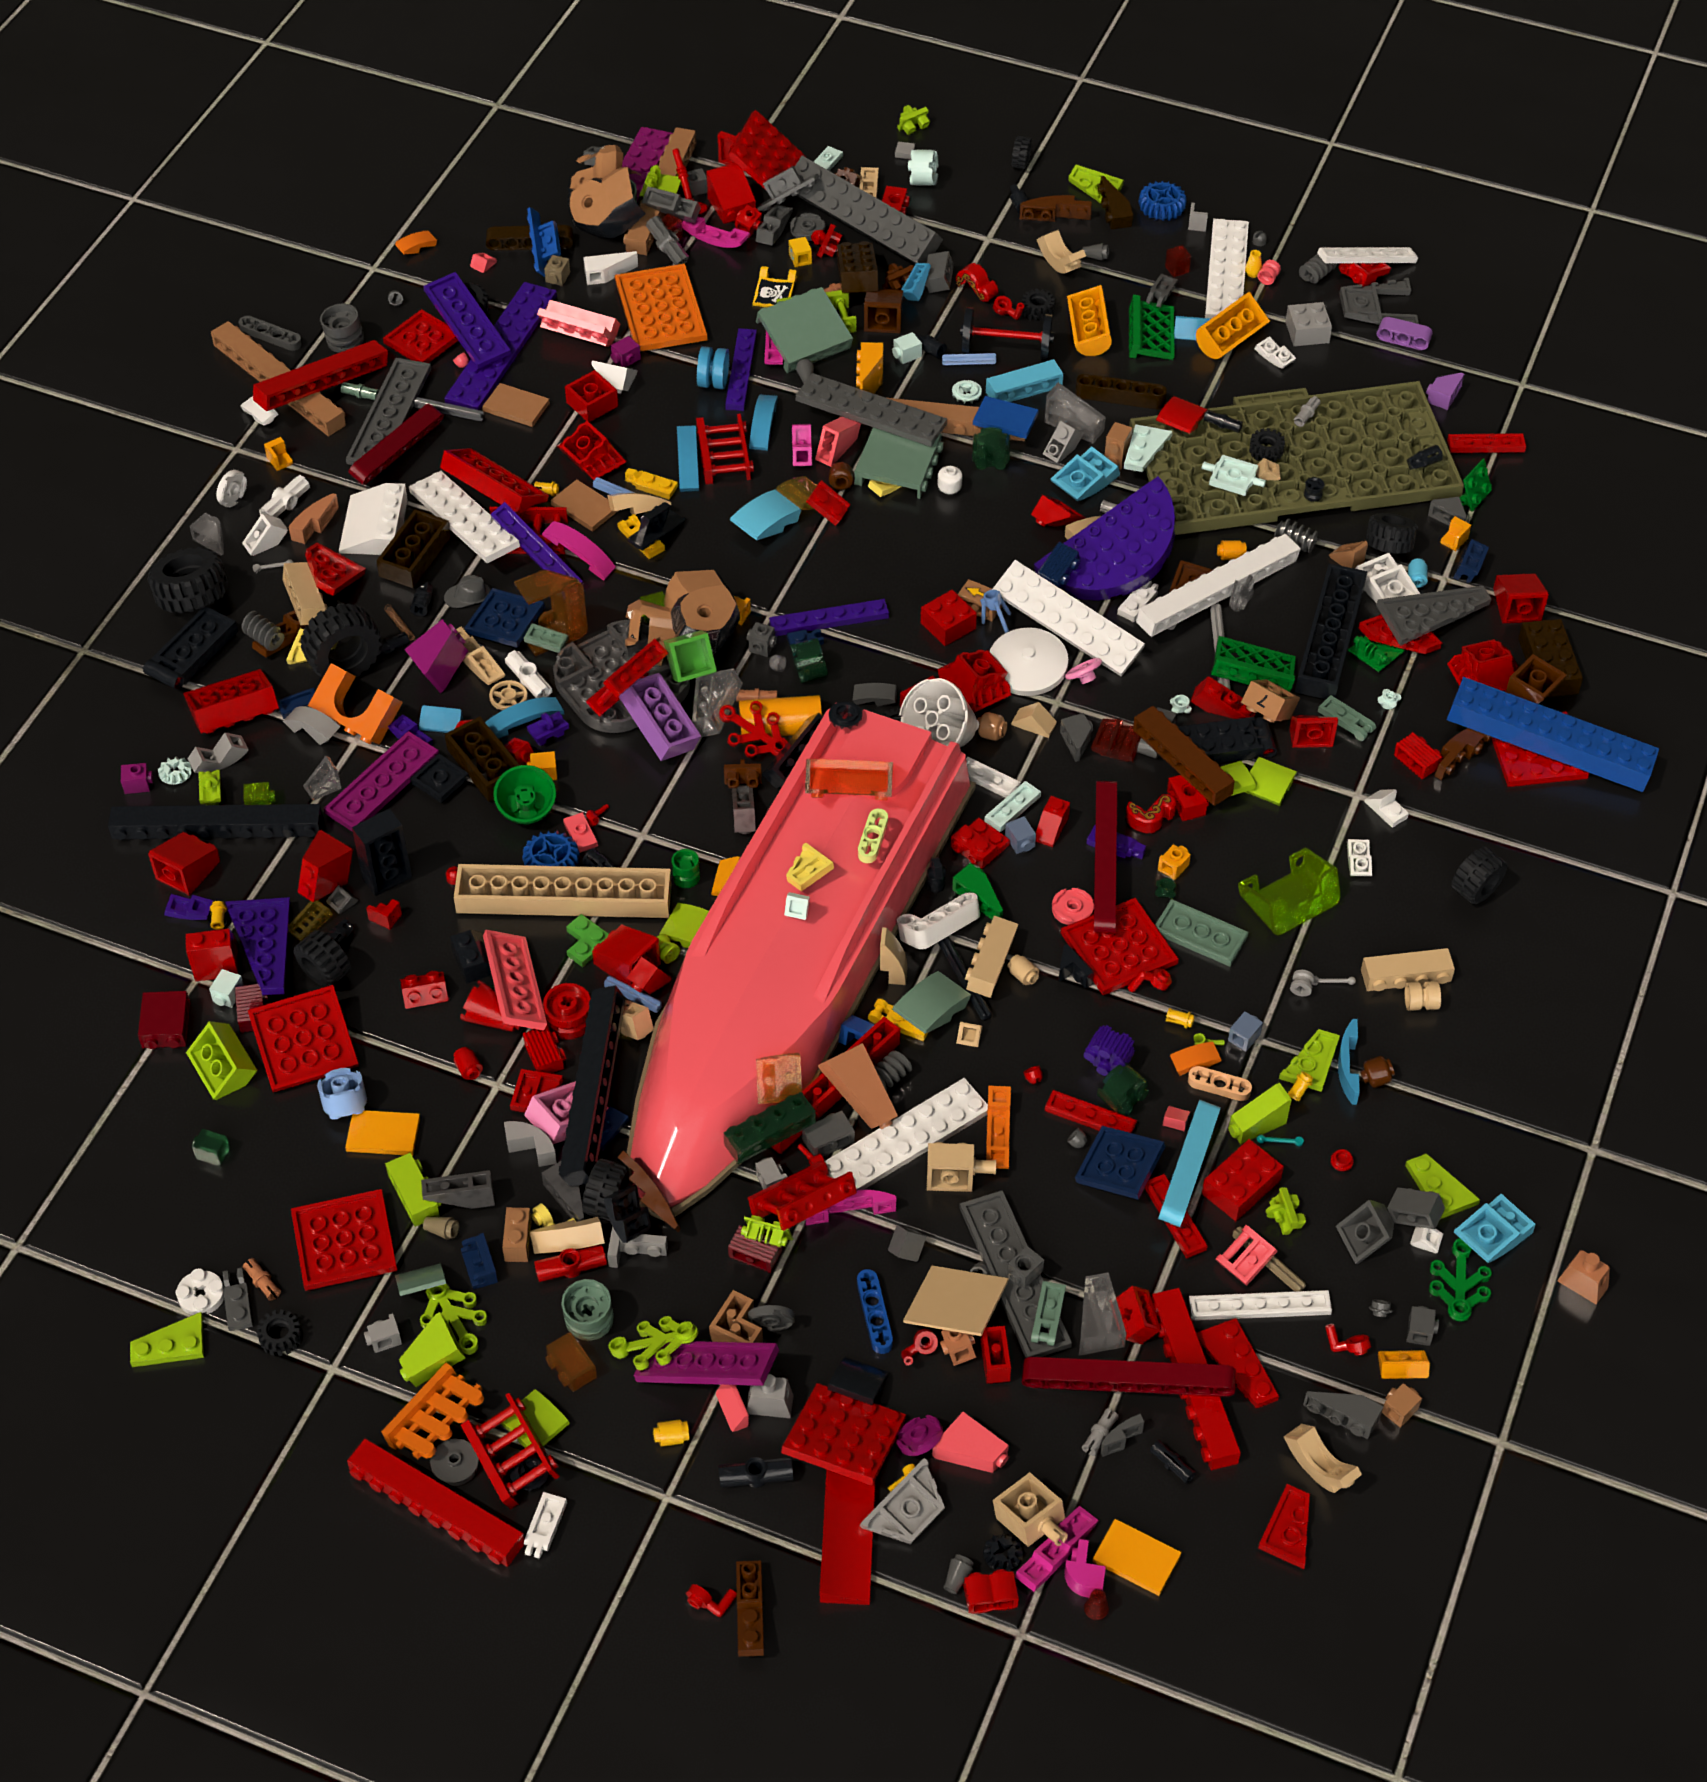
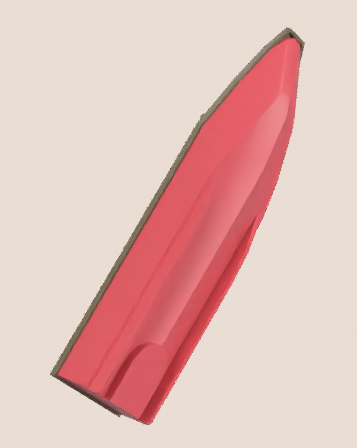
(784, 982)

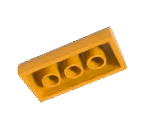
(1090, 321)
(1231, 327)
(791, 712)

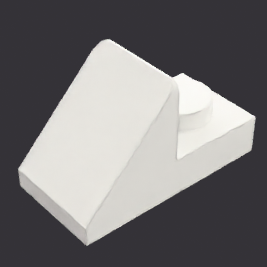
(1386, 807)

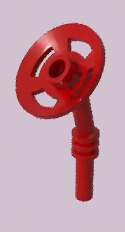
(683, 176)

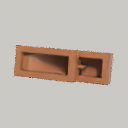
(313, 518)

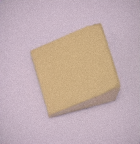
(1268, 470)
(969, 1034)

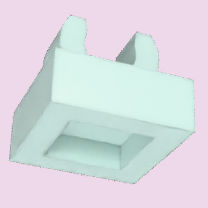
(797, 906)

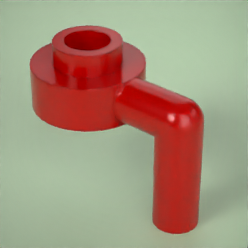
(1005, 302)
(1159, 979)
(1357, 1344)
(918, 1346)
(699, 1597)

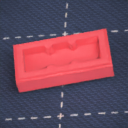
(580, 832)

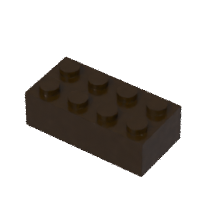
(857, 267)
(413, 548)
(1550, 643)
(480, 754)

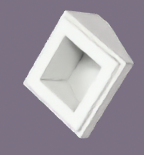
(1427, 1239)

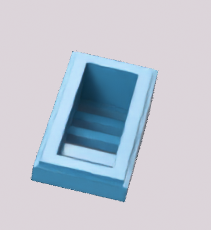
(916, 282)

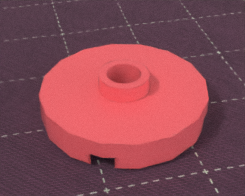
(1068, 899)

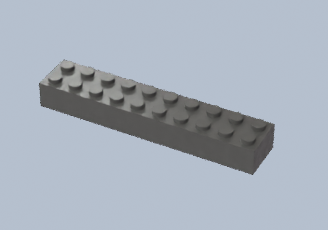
(867, 214)

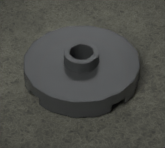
(806, 224)
(772, 1317)
(458, 1472)

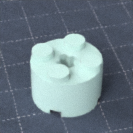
(923, 167)

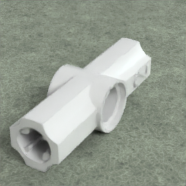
(285, 497)
(528, 674)

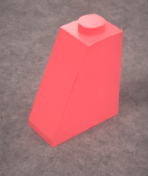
(836, 439)
(971, 1446)

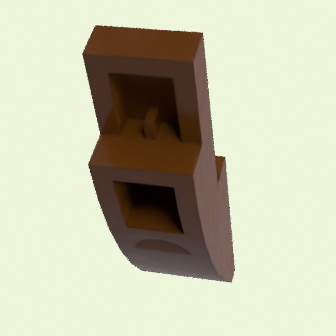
(1059, 206)
(1460, 746)
(749, 1608)

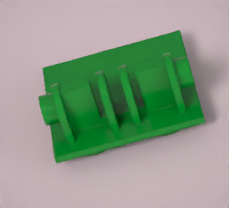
(1476, 486)
(1374, 653)

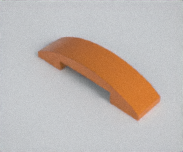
(998, 1125)

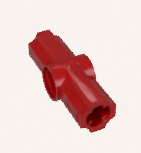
(557, 1265)

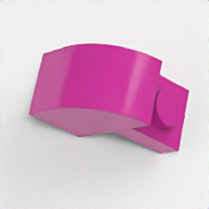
(801, 444)
(1081, 1576)

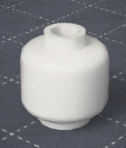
(949, 479)

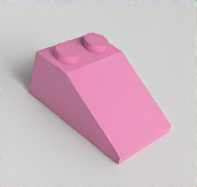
(551, 1111)

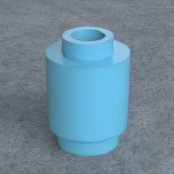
(1418, 572)

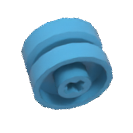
(713, 367)

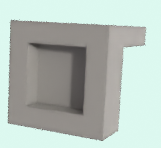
(1197, 220)

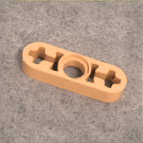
(1206, 1073)

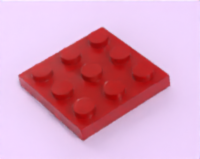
(421, 337)

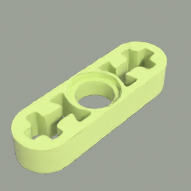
(870, 827)

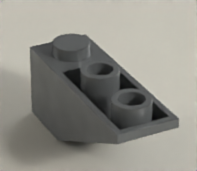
(1348, 1410)

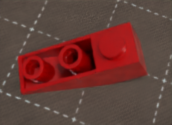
(1219, 700)

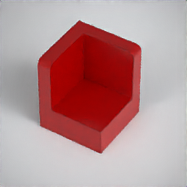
(385, 914)

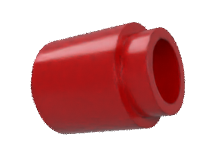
(467, 1063)

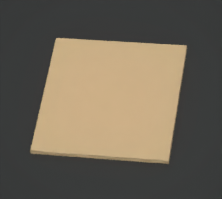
(956, 1300)

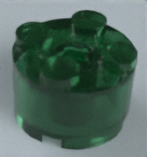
(991, 448)
(809, 660)
(1123, 1089)

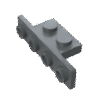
(784, 184)

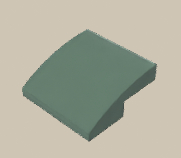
(420, 1279)

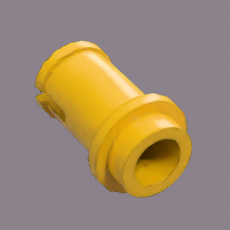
(549, 488)
(218, 911)
(1180, 1018)
(1300, 1086)

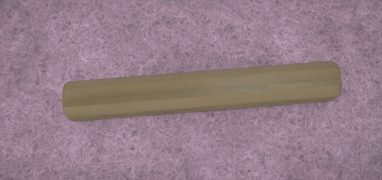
(1278, 1267)

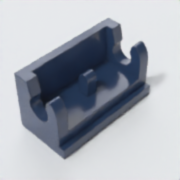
(1471, 560)
(478, 1262)

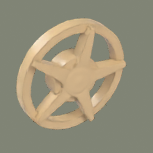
(508, 694)

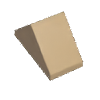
(1035, 719)

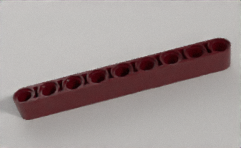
(1105, 857)
(1129, 1376)

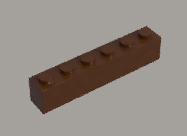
(1184, 755)

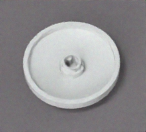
(1033, 660)

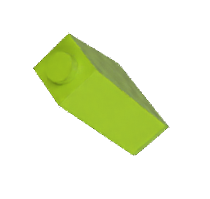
(1261, 1115)
(430, 1351)

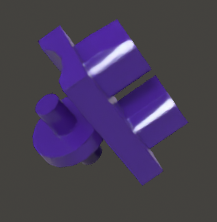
(547, 727)

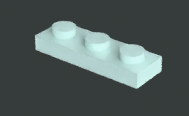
(1012, 806)

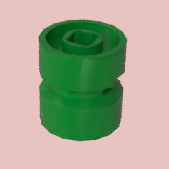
(685, 868)

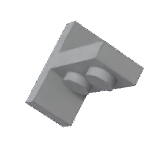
(644, 1244)

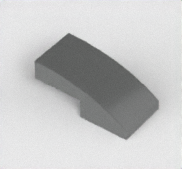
(875, 692)
(1117, 1437)

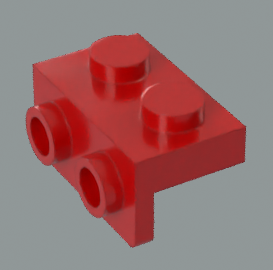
(424, 989)

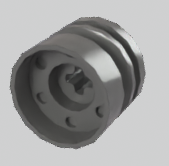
(342, 327)

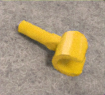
(906, 1470)

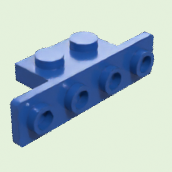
(544, 240)

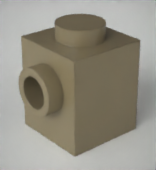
(557, 270)

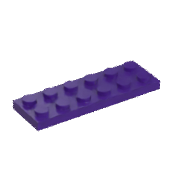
(466, 320)

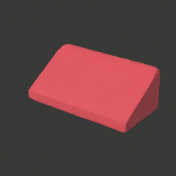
(732, 1407)

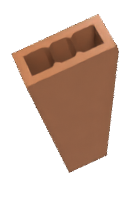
(860, 1085)

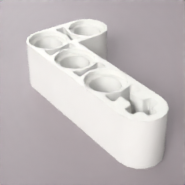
(939, 924)

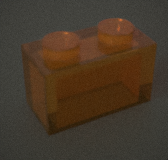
(571, 1362)

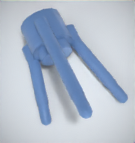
(993, 600)

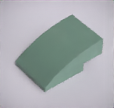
(932, 1002)

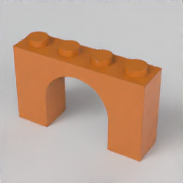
(371, 724)

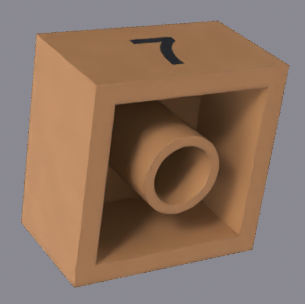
(1270, 700)

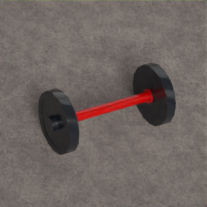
(968, 330)

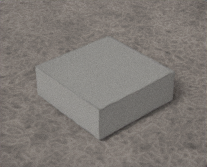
(904, 149)

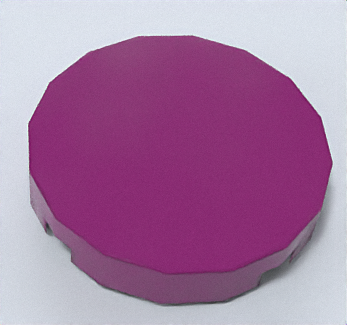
(919, 1435)

